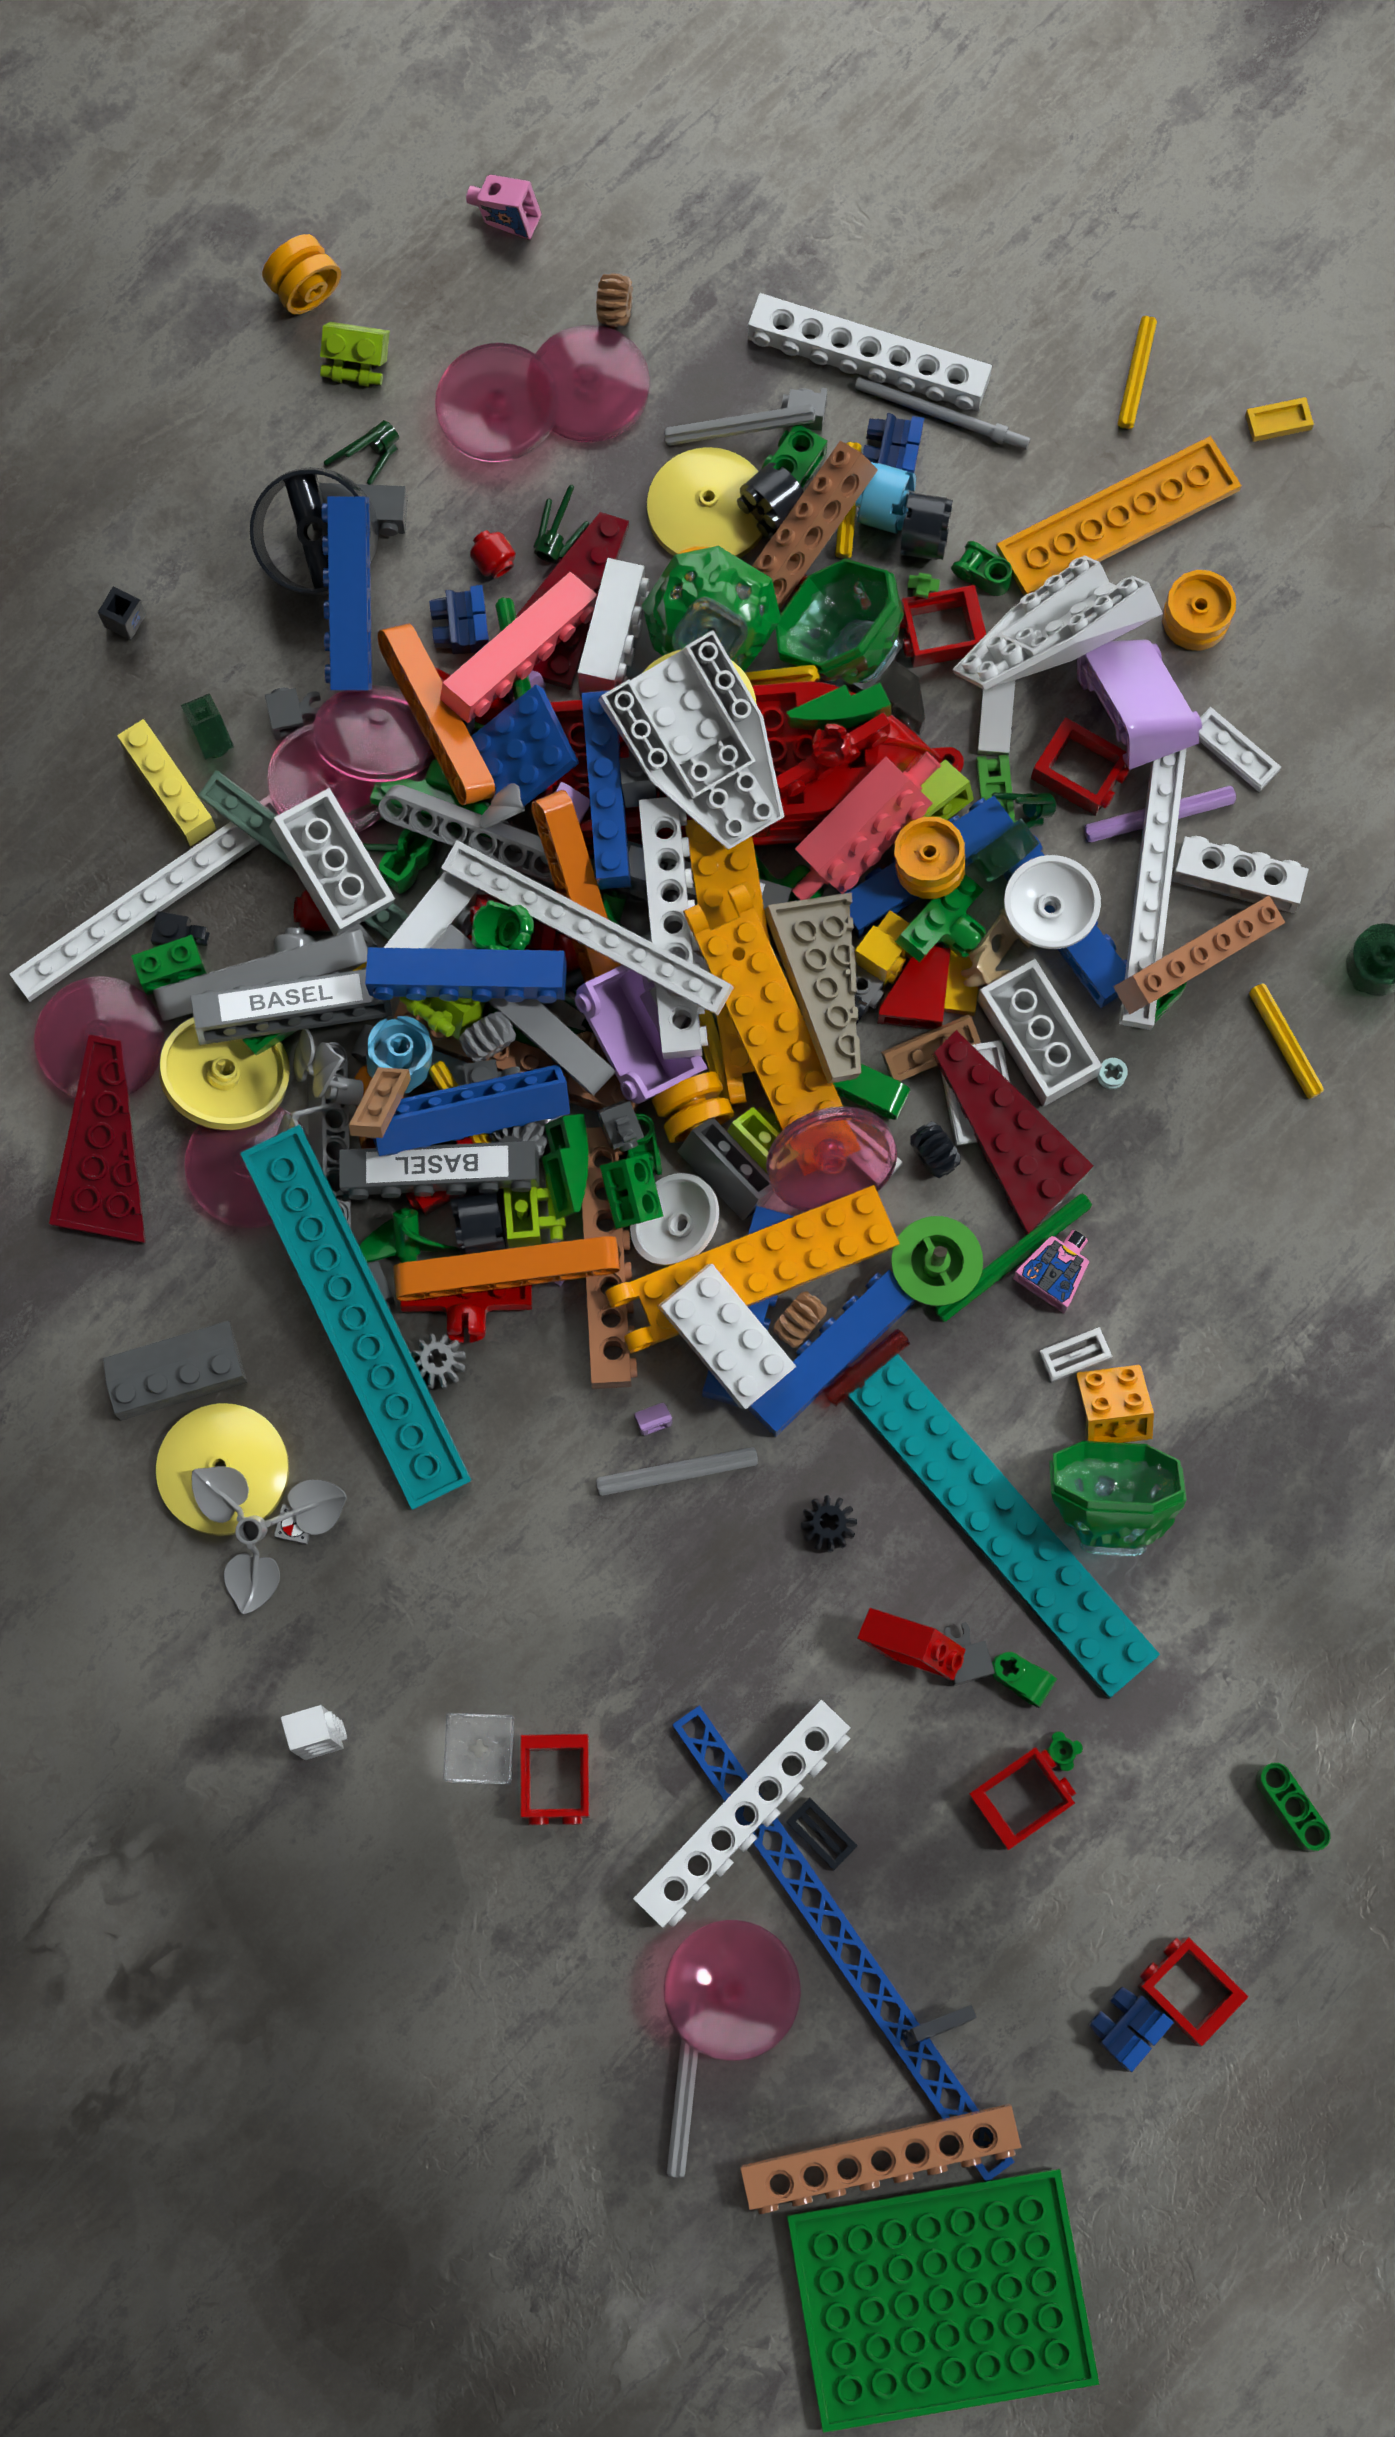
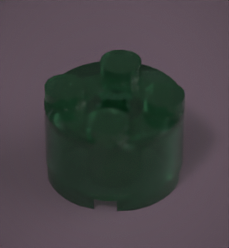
(1364, 968)

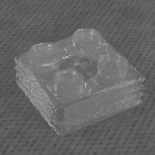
(464, 1731)

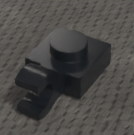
(172, 927)

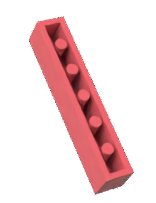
(519, 648)

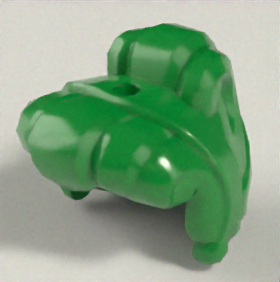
(502, 927)

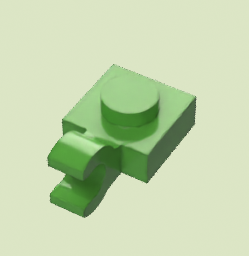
(923, 585)

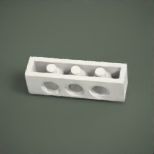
(1224, 881)
(313, 1732)

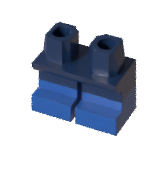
(899, 441)
(466, 619)
(1141, 2018)

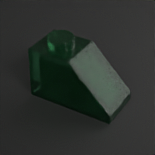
(207, 726)
(1004, 850)

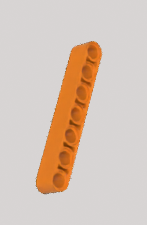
(440, 725)
(571, 869)
(506, 1268)

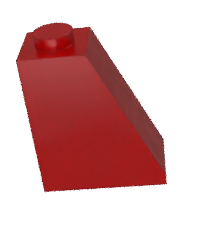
(919, 992)

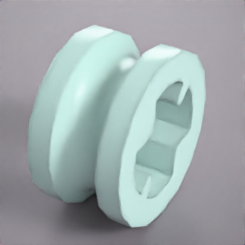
(1111, 1083)

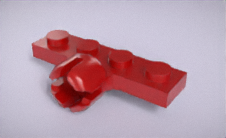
(831, 749)
(470, 1309)

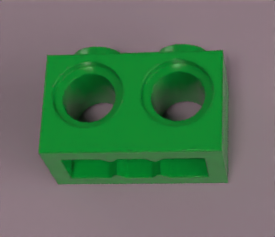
(800, 464)
(168, 964)
(631, 1191)

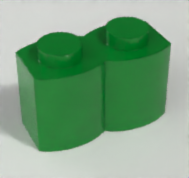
(402, 866)

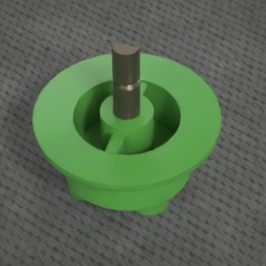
(937, 1261)

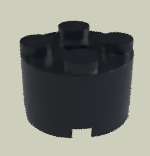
(769, 497)
(926, 526)
(478, 1223)

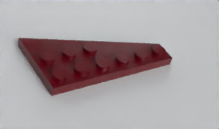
(587, 562)
(1018, 1142)
(99, 1164)

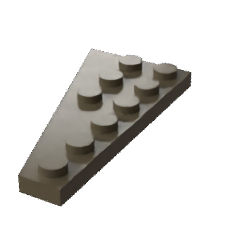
(821, 968)

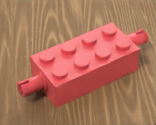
(864, 826)

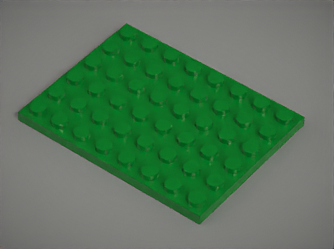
(942, 2300)

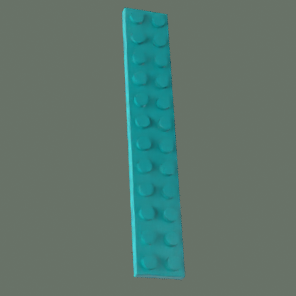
(356, 1316)
(1004, 1526)

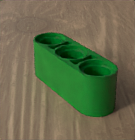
(875, 1092)
(1308, 1814)

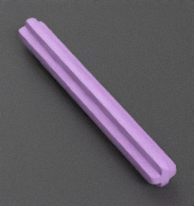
(1135, 820)

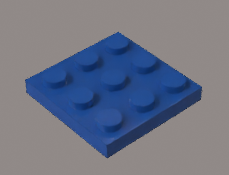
(526, 746)

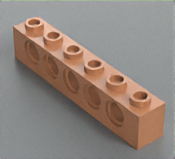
(814, 519)
(1199, 955)

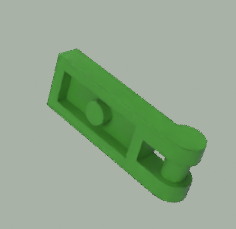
(997, 784)

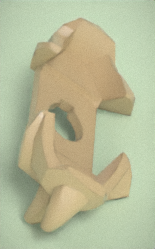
(985, 959)

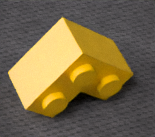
(879, 951)

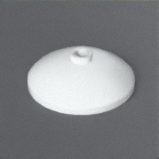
(1056, 883)
(684, 1202)

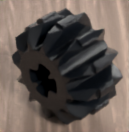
(935, 1149)
(830, 1512)

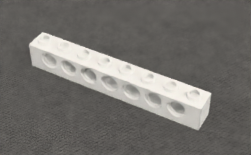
(860, 339)
(655, 815)
(818, 1720)

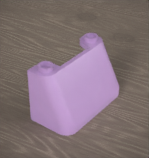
(1140, 699)
(629, 1033)

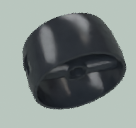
(306, 505)

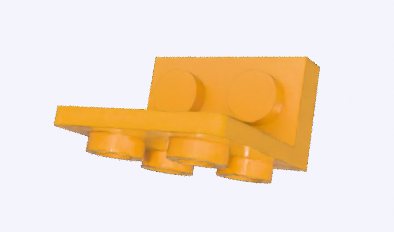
(1116, 1404)

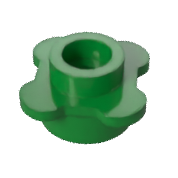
(1072, 1749)

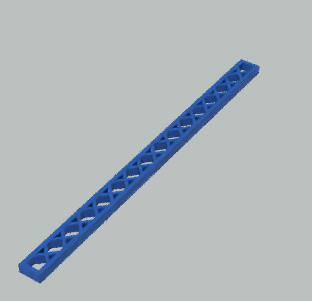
(845, 1925)

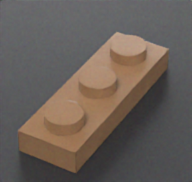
(916, 1054)
(379, 1102)

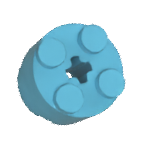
(886, 498)
(400, 1045)

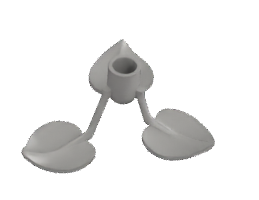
(503, 806)
(324, 1068)
(248, 1577)

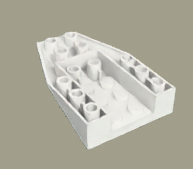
(1059, 624)
(701, 740)

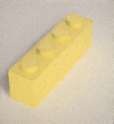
(167, 782)

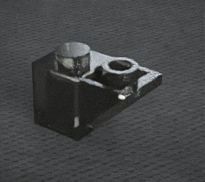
(904, 695)

